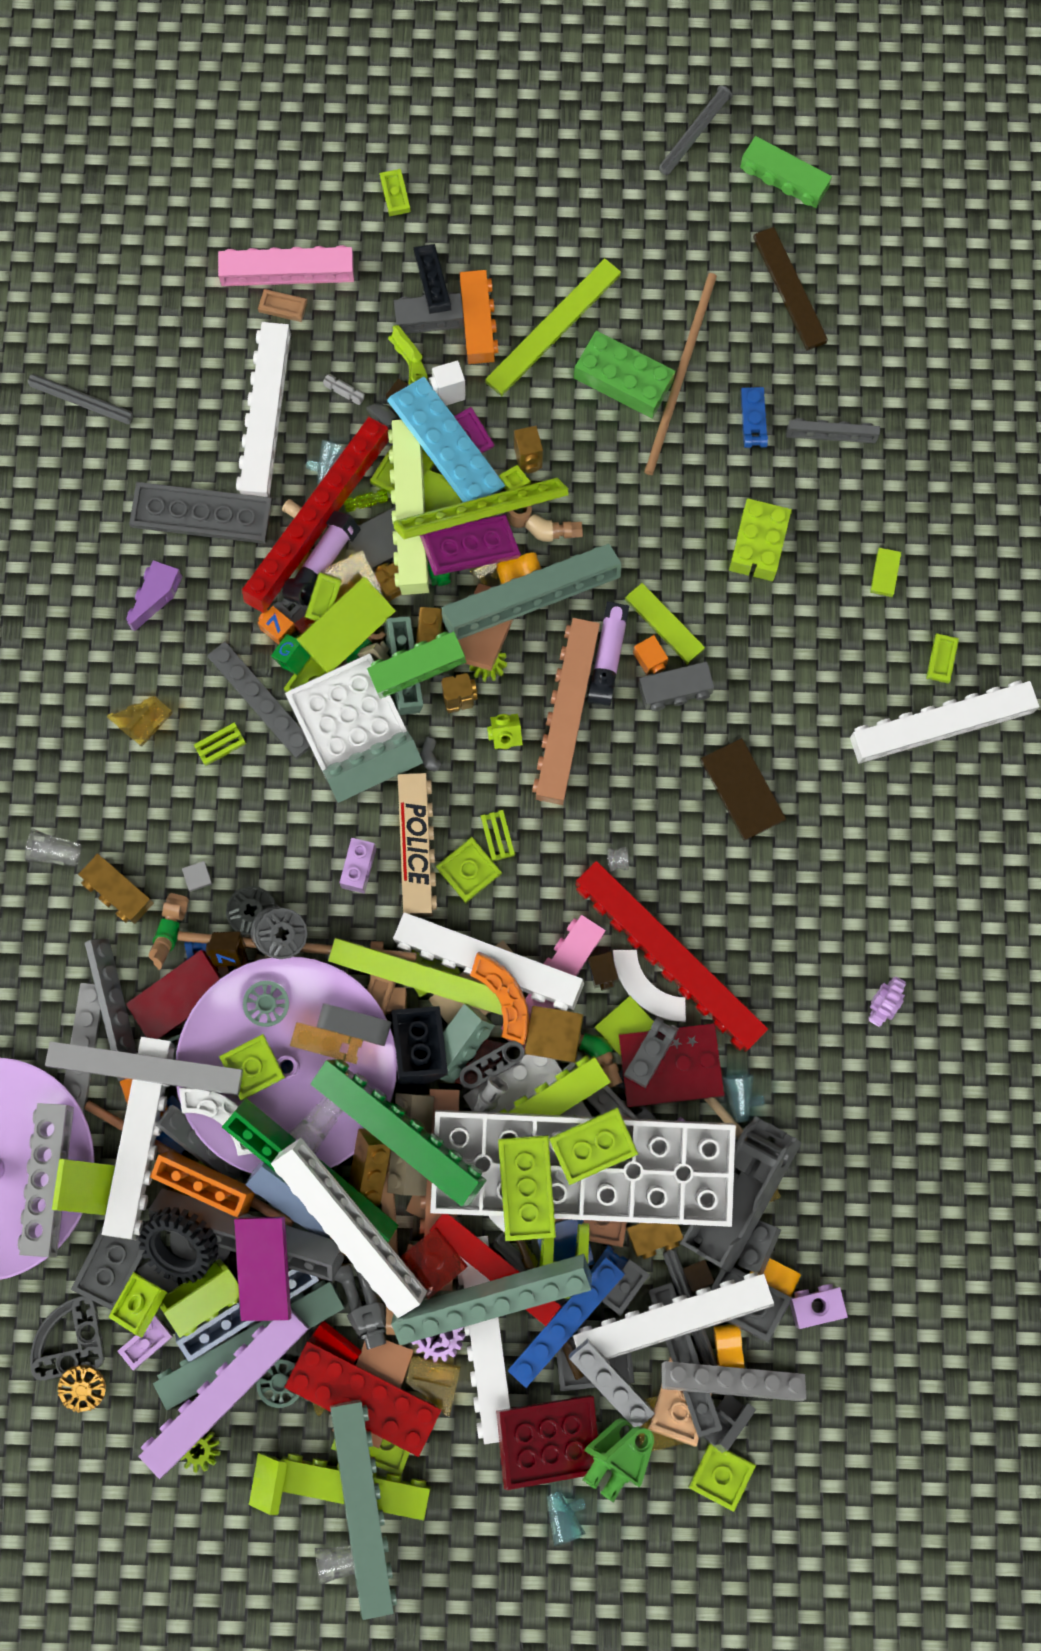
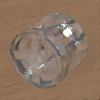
(617, 859)

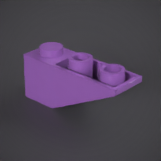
(157, 590)

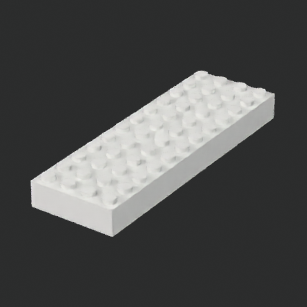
(675, 1179)

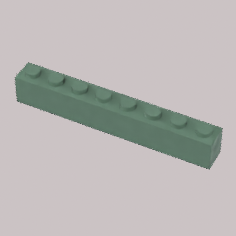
(531, 591)
(494, 1299)
(184, 1382)
(362, 1510)

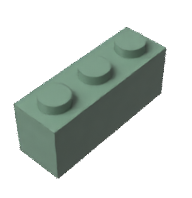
(464, 1038)

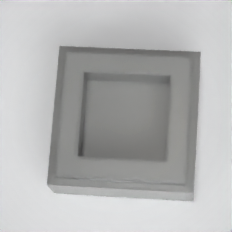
(197, 876)

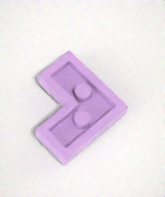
(140, 1349)

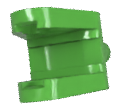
(620, 1456)

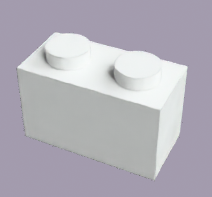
(448, 382)

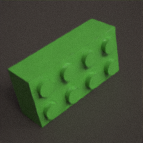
(624, 374)

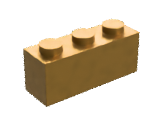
(115, 889)
(369, 1166)

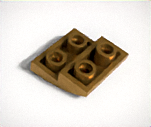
(554, 1034)

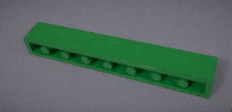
(399, 1132)
(267, 1139)

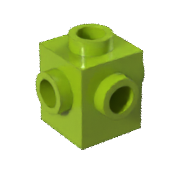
(505, 731)

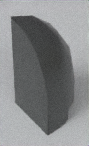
(383, 414)

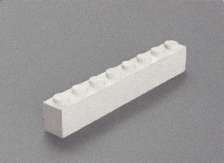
(265, 410)
(944, 722)
(460, 951)
(137, 1149)
(349, 1228)
(680, 1317)
(488, 1363)

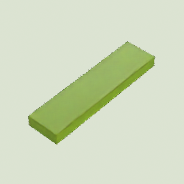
(664, 623)

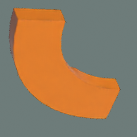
(509, 993)

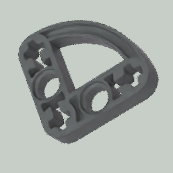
(84, 1345)

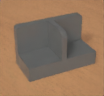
(626, 1288)
(733, 1418)

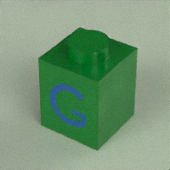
(291, 655)

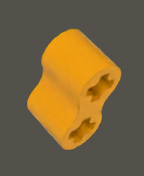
(518, 567)
(781, 1277)
(728, 1346)

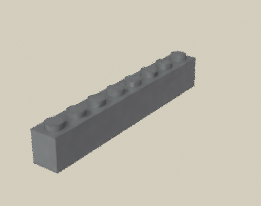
(305, 1250)

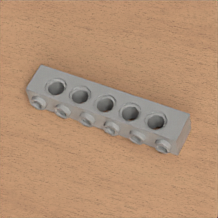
(59, 1142)

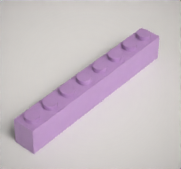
(220, 1396)

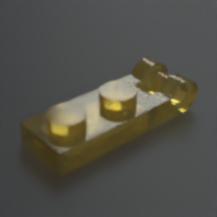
(325, 1042)

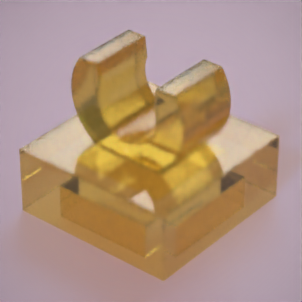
(481, 571)

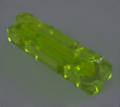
(366, 500)

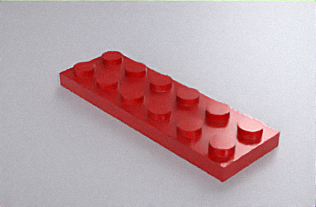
(391, 1410)

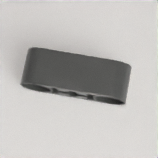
(354, 1024)
(493, 1056)

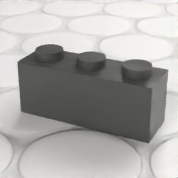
(414, 316)
(676, 686)

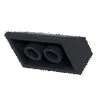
(418, 1046)

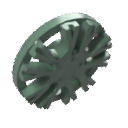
(265, 1003)
(277, 1385)

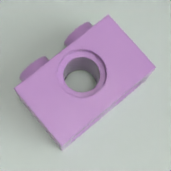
(358, 865)
(832, 1309)

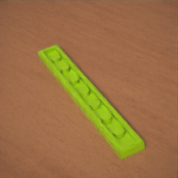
(553, 327)
(480, 508)
(414, 975)

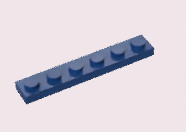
(565, 1323)

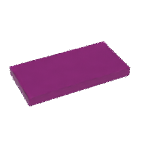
(470, 545)
(262, 1268)

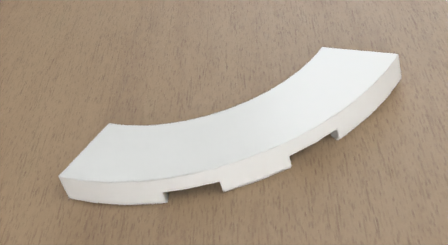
(643, 992)
(211, 1105)

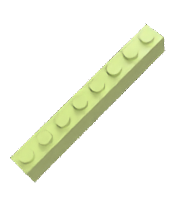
(409, 501)

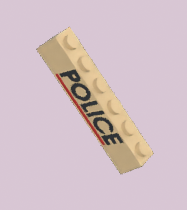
(415, 844)

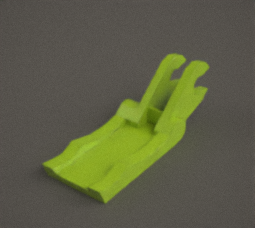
(409, 352)

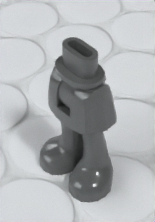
(366, 1319)

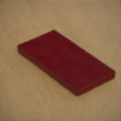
(174, 996)

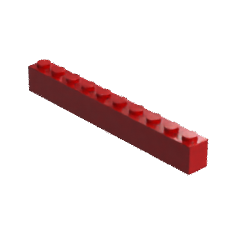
(314, 514)
(671, 956)

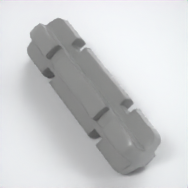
(344, 389)

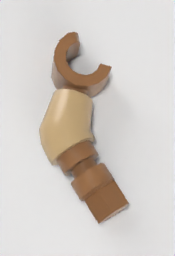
(544, 529)

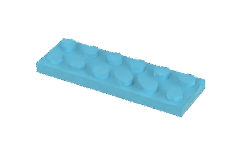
(445, 441)

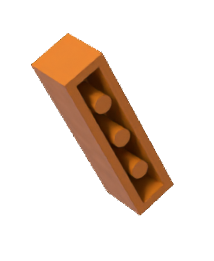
(477, 316)
(202, 1183)

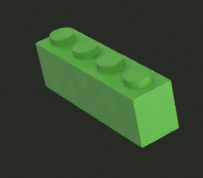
(785, 172)
(417, 664)

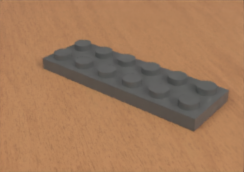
(200, 512)

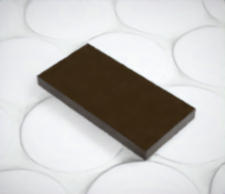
(743, 789)

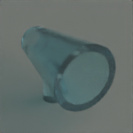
(328, 456)
(739, 1095)
(563, 1520)

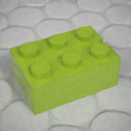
(760, 539)
(200, 1300)

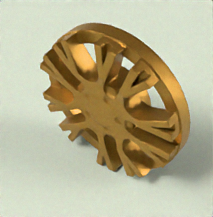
(81, 1388)

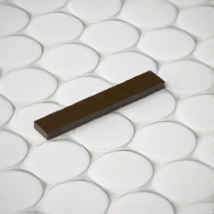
(790, 288)

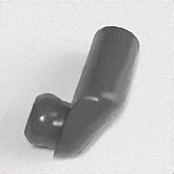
(427, 756)

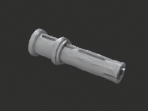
(489, 1097)

